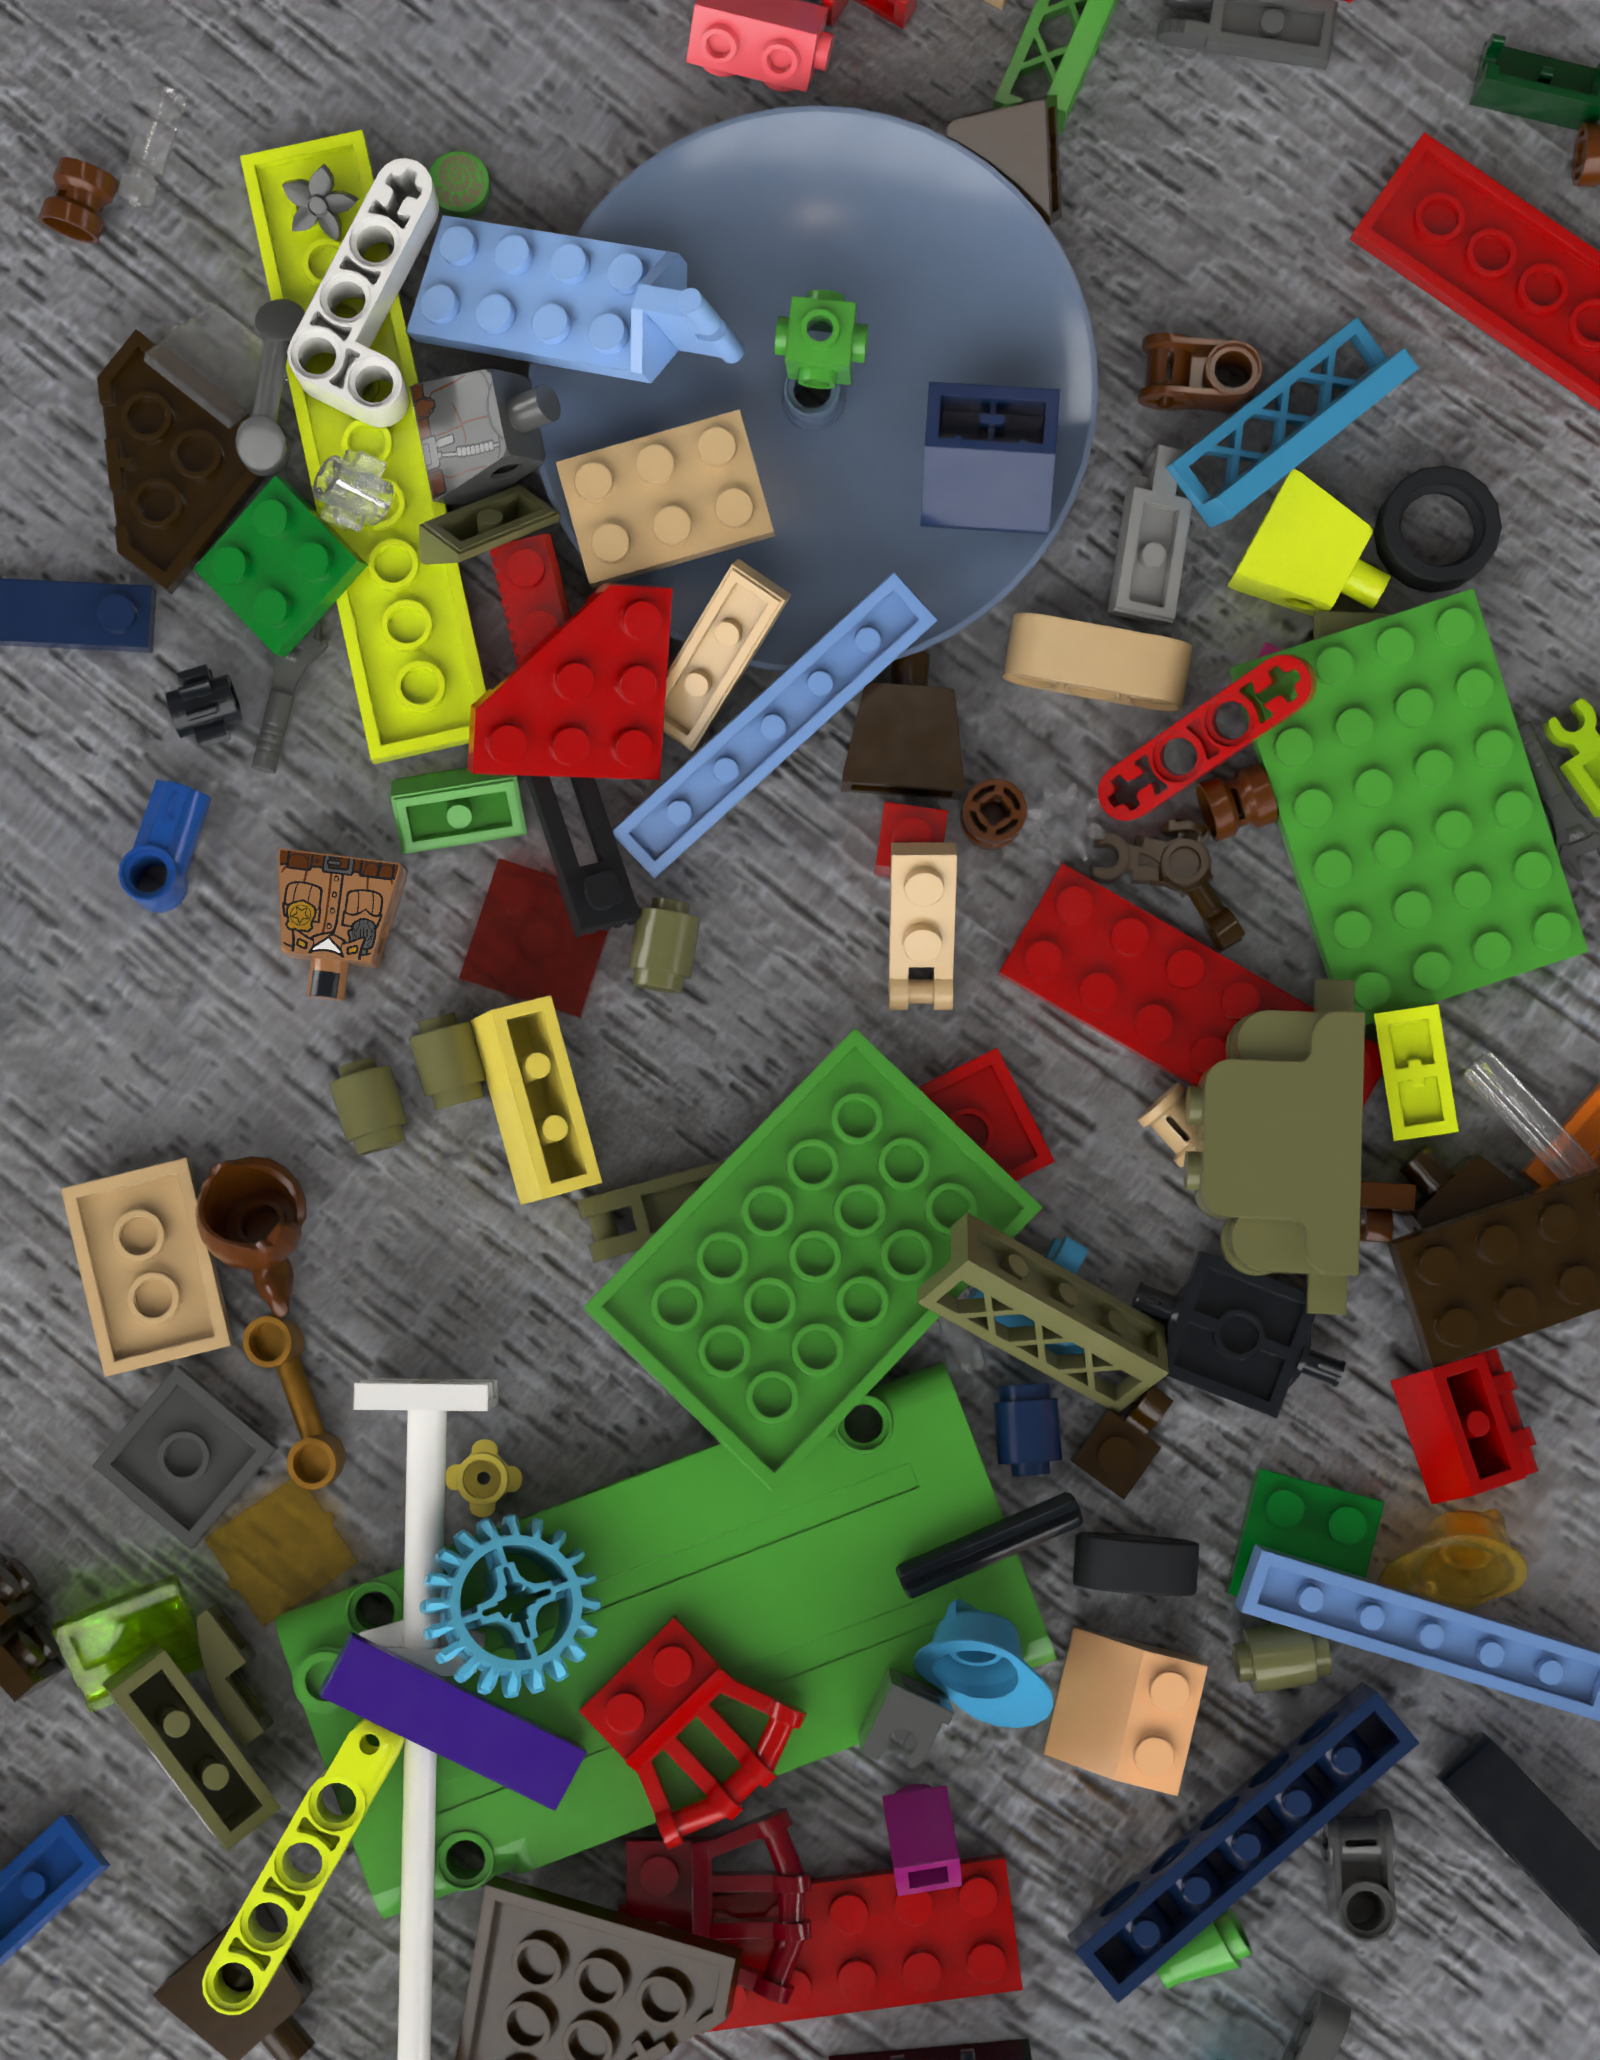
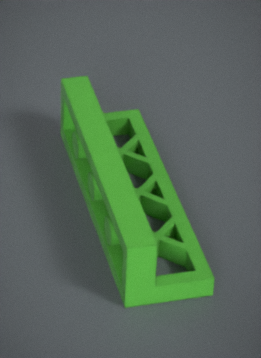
(1074, 57)

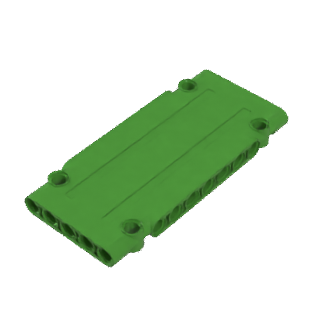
(775, 1585)

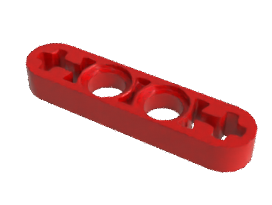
(1203, 733)

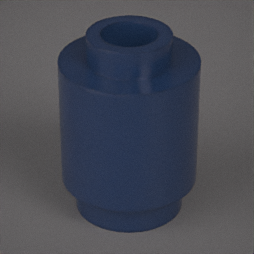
(1027, 1428)

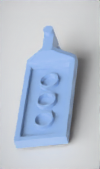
(563, 301)

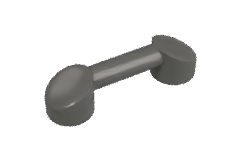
(259, 438)

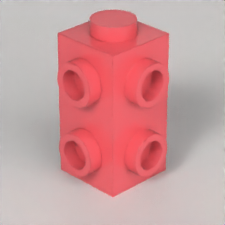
(761, 41)

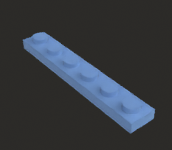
(774, 724)
(1421, 1631)

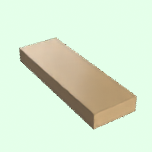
(719, 651)

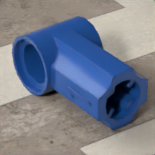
(168, 840)

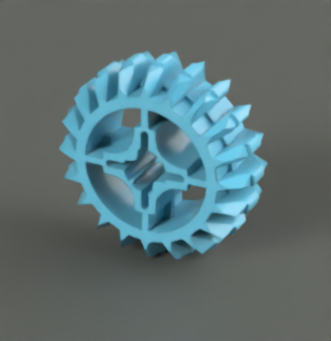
(502, 1576)

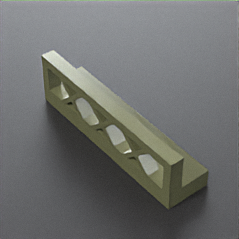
(1058, 1303)

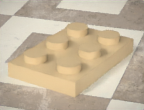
(665, 499)
(146, 1268)

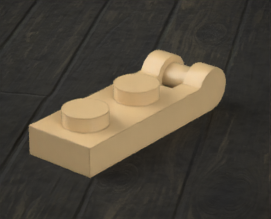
(922, 923)

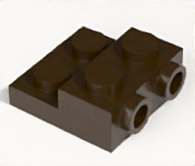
(25, 1651)

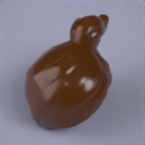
(252, 1221)

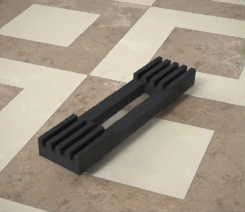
(596, 893)

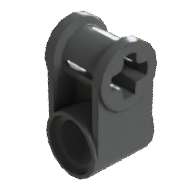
(1358, 1868)

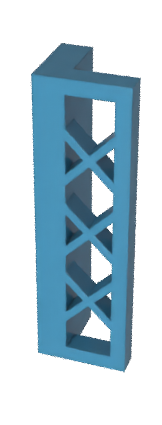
(1308, 436)

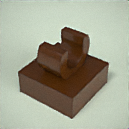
(1377, 1205)

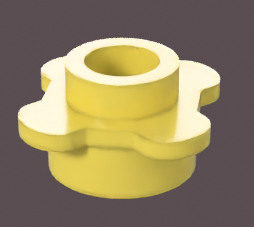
(465, 1478)

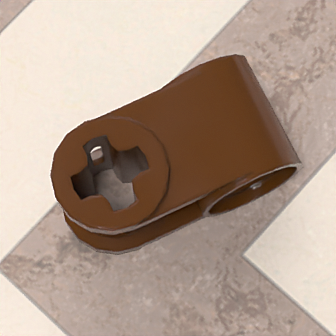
(1193, 373)

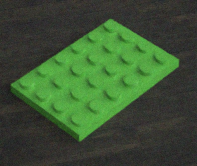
(1414, 811)
(805, 1259)

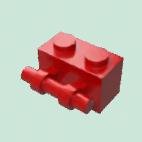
(1465, 1426)

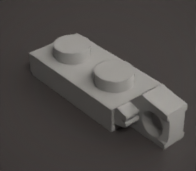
(1151, 543)

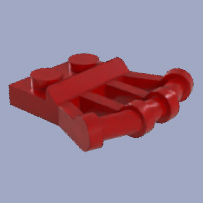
(658, 1697)

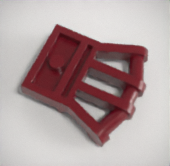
(679, 1886)

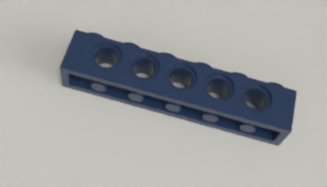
(1241, 1841)

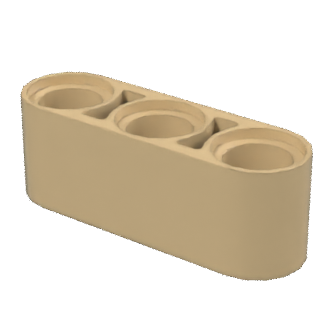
(1097, 662)

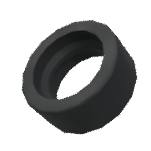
(1463, 489)
(1136, 1564)

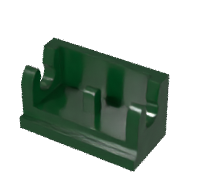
(1536, 86)

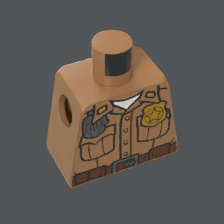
(336, 914)

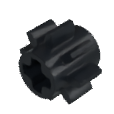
(204, 706)

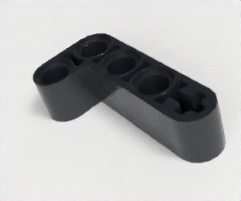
(1529, 1830)

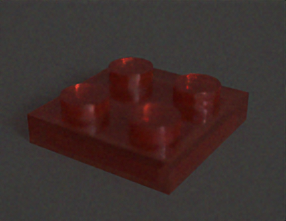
(528, 944)

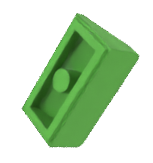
(456, 809)

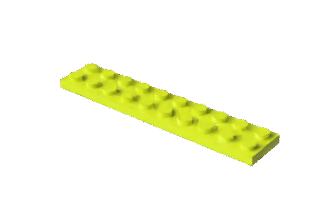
(399, 618)

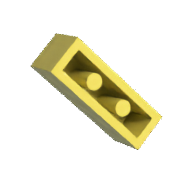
(535, 1100)

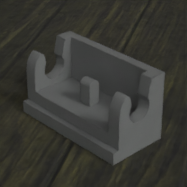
(909, 1711)

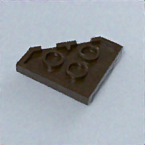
(167, 468)

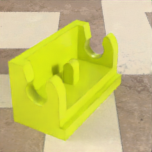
(1416, 1073)

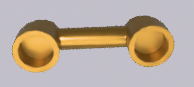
(279, 1344)

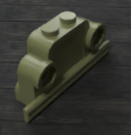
(1286, 1144)

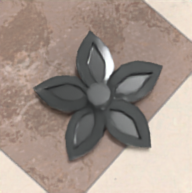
(318, 202)

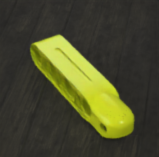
(363, 1770)

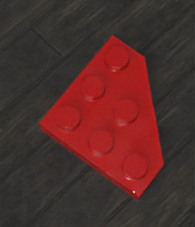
(584, 695)

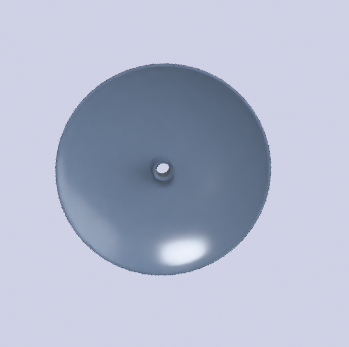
(953, 291)

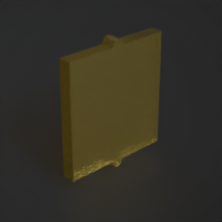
(281, 1551)

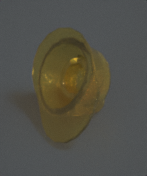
(1460, 1560)

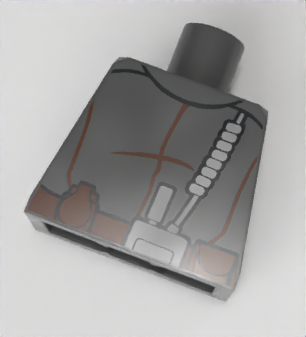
(481, 432)

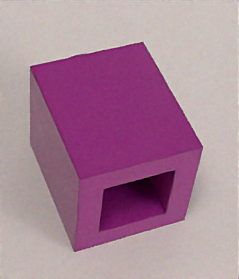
(922, 1839)

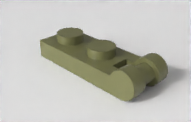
(651, 1207)

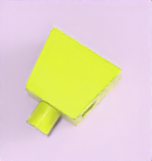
(1308, 552)

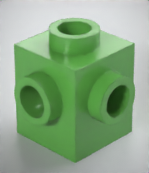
(826, 361)

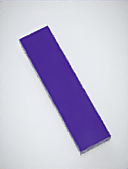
(452, 1721)

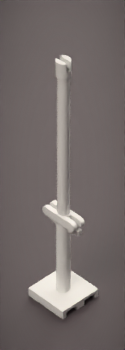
(424, 1536)

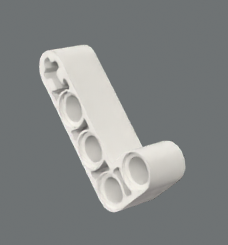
(376, 285)

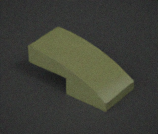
(222, 1653)

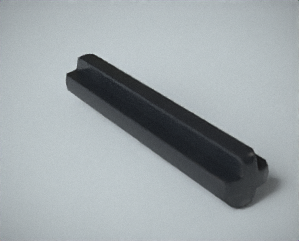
(989, 1545)

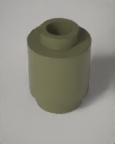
(664, 946)
(448, 1061)
(369, 1106)
(1280, 1658)

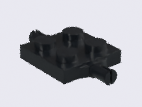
(1238, 1335)

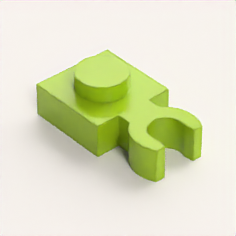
(1584, 745)

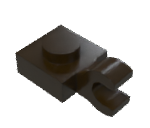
(1118, 1448)

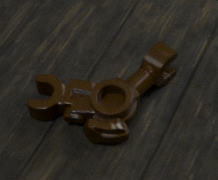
(1178, 865)

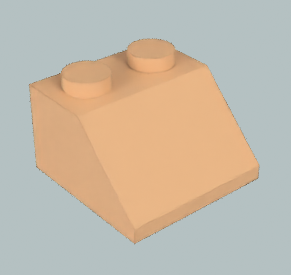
(1125, 1710)

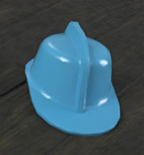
(982, 1668)

